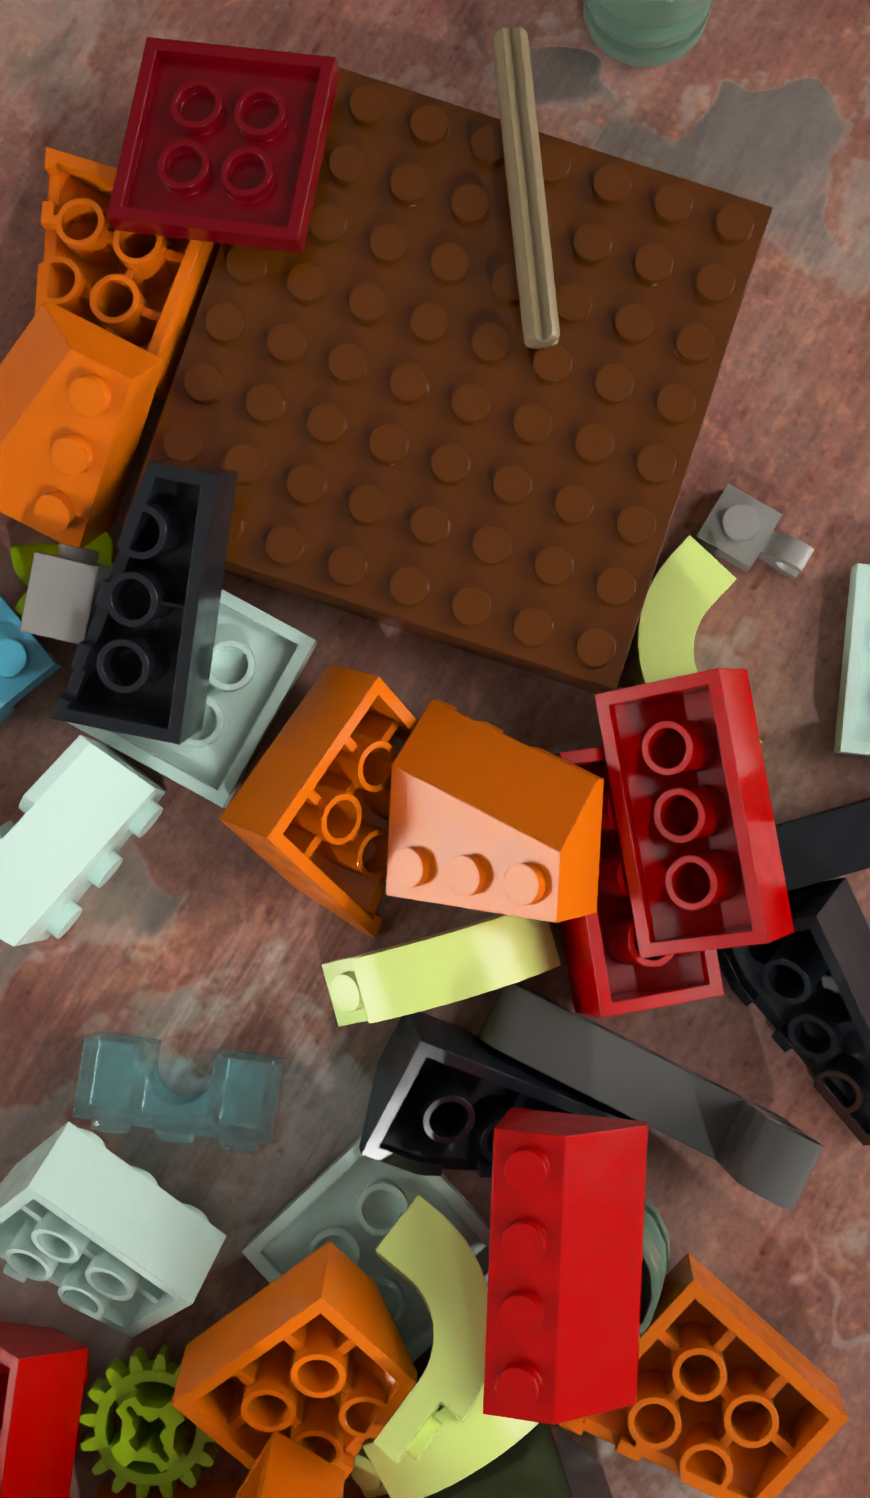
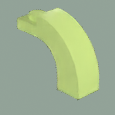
(672, 612)
(439, 968)
(447, 1276)
(450, 1456)

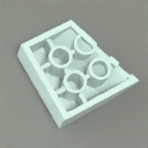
(70, 838)
(103, 1233)

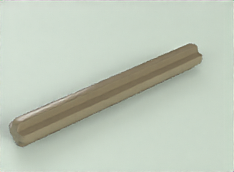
(526, 188)

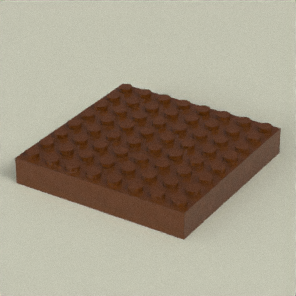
(405, 433)

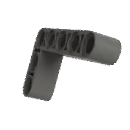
(742, 1136)

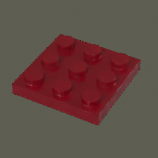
(224, 144)

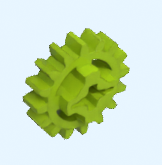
(141, 1452)

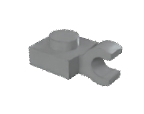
(742, 531)

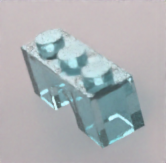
(124, 1088)

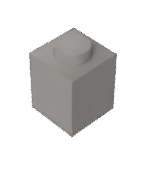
(63, 593)

